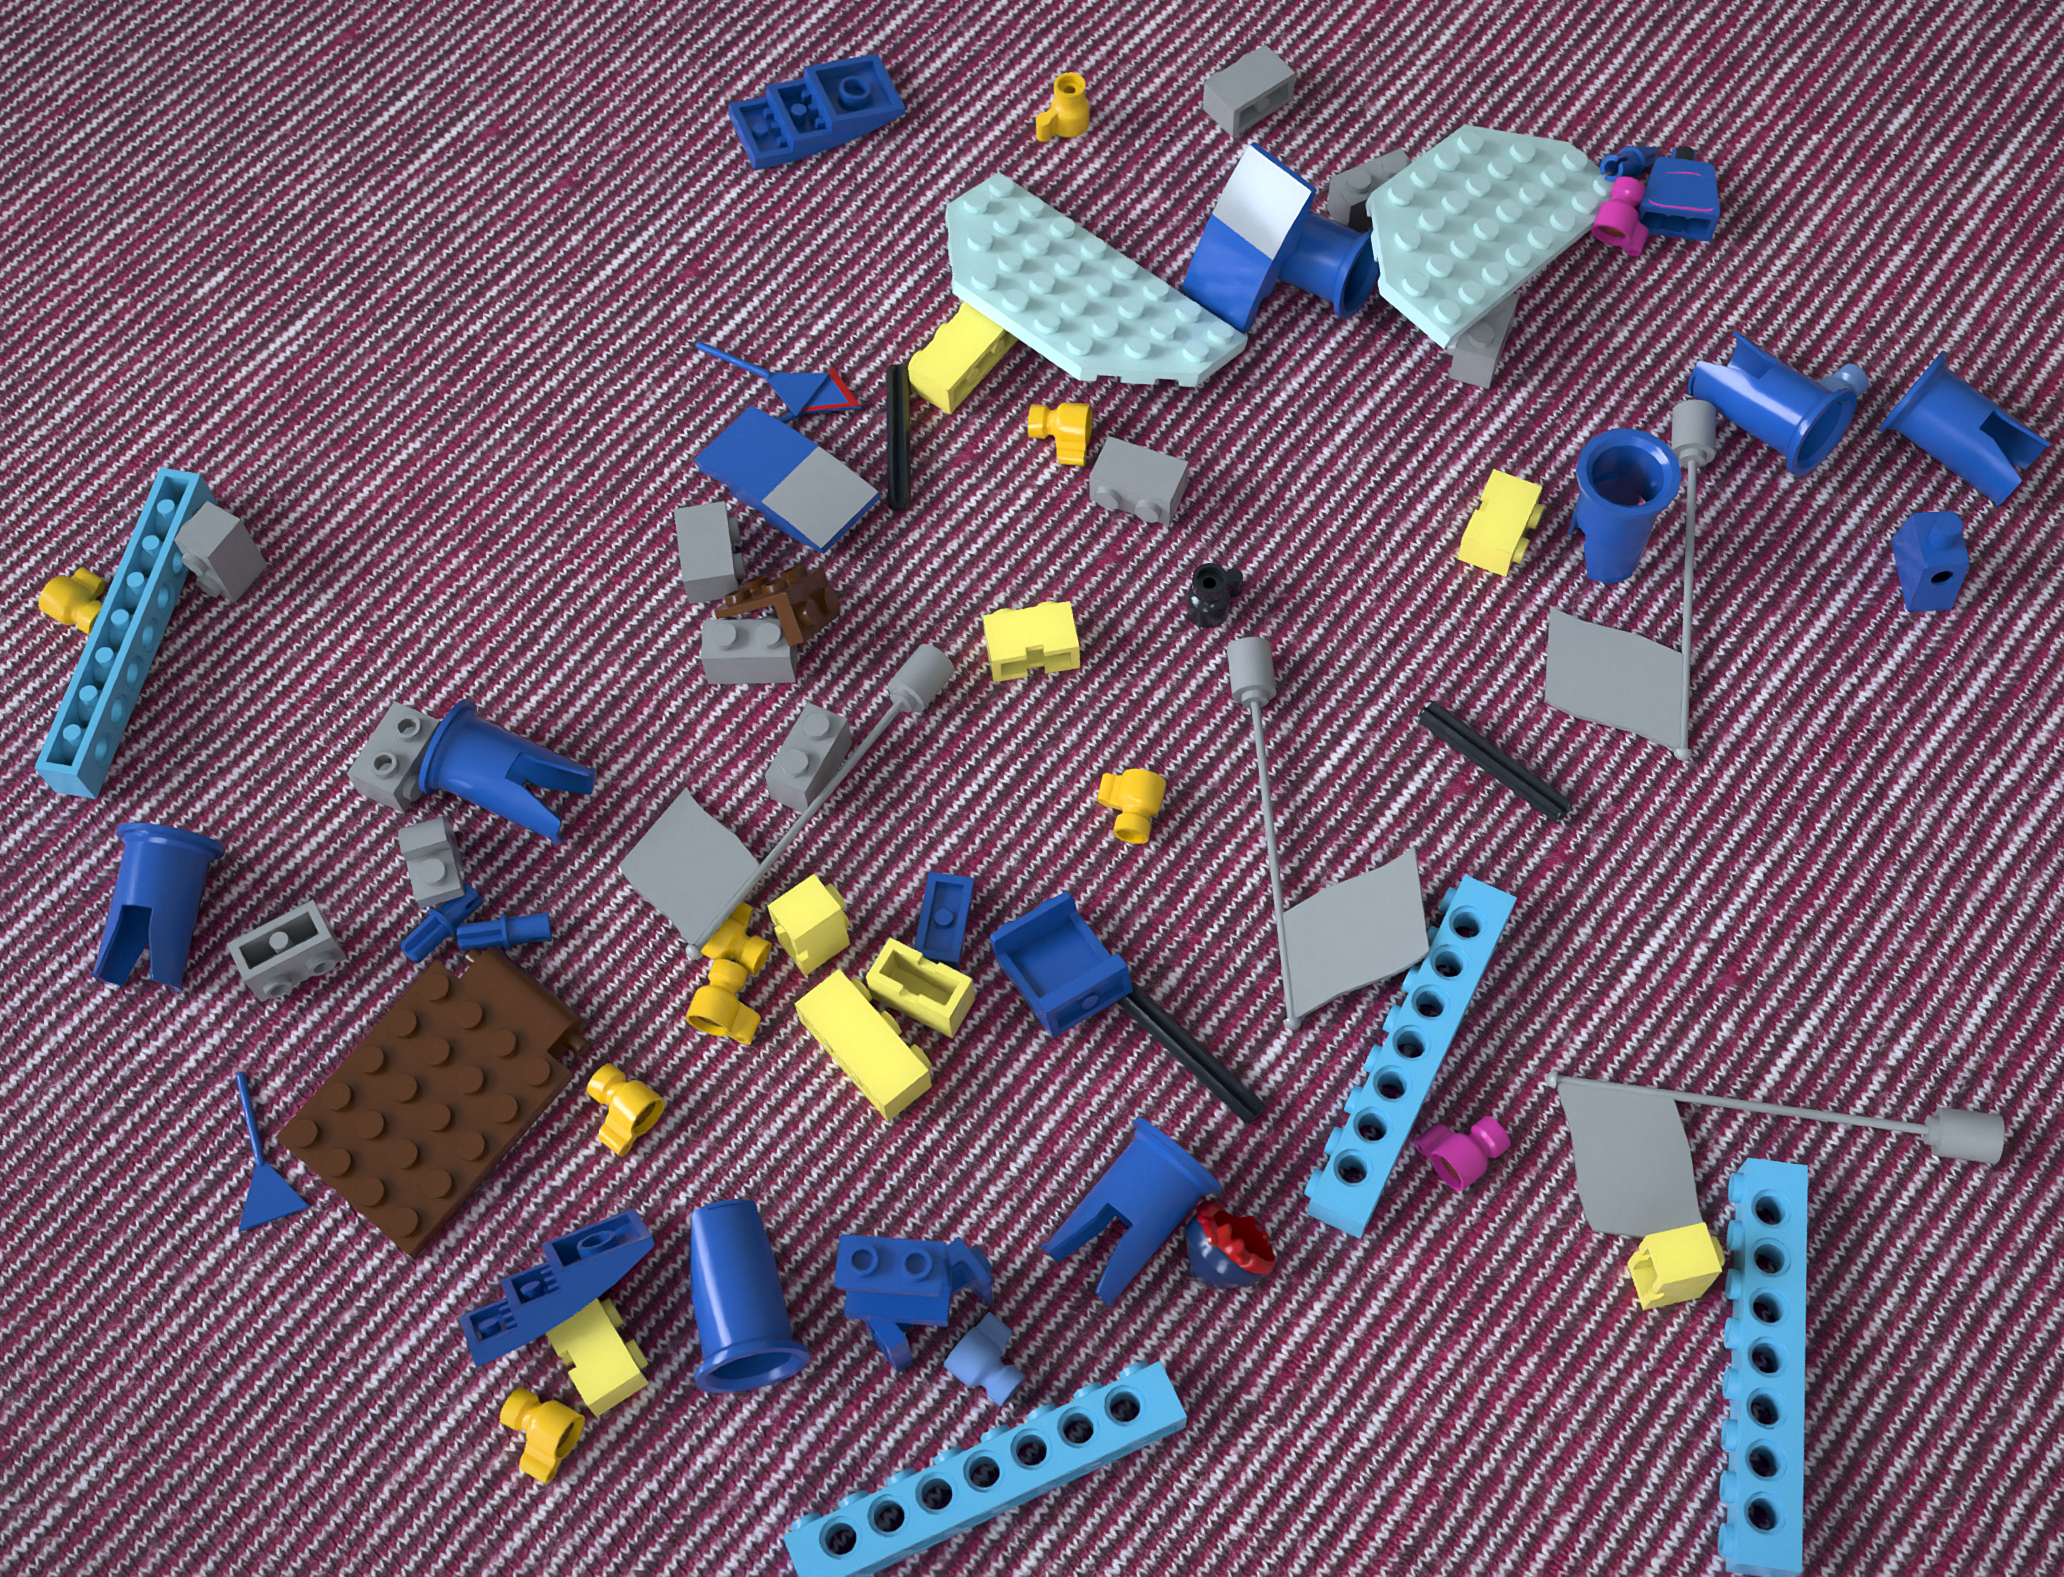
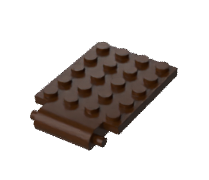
(438, 1094)

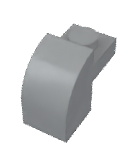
(432, 861)

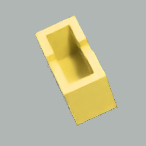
(1499, 526)
(1031, 640)
(810, 923)
(920, 988)
(1675, 1265)
(605, 1364)

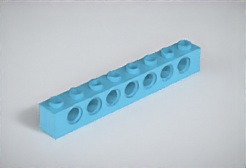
(122, 640)
(1784, 1192)
(1352, 1204)
(1018, 1483)

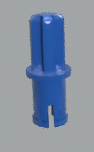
(1629, 162)
(440, 924)
(505, 932)

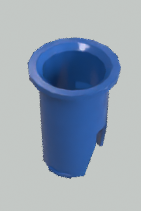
(1333, 264)
(1776, 404)
(1965, 431)
(1612, 478)
(492, 765)
(155, 902)
(1145, 1189)
(739, 1301)

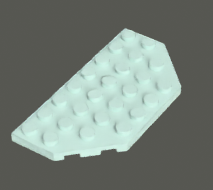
(1478, 223)
(1076, 293)

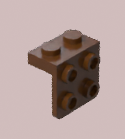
(799, 596)

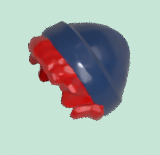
(1227, 1248)

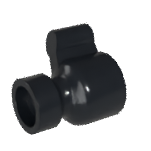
(1211, 594)

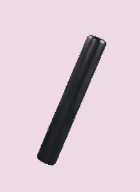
(898, 437)
(1495, 761)
(1192, 1054)

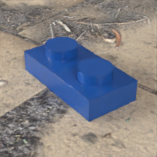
(944, 918)

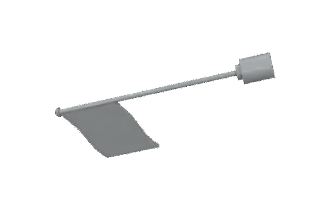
(1622, 675)
(703, 871)
(1350, 929)
(1639, 1164)

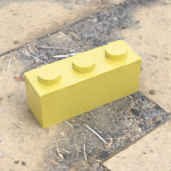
(958, 358)
(865, 1043)

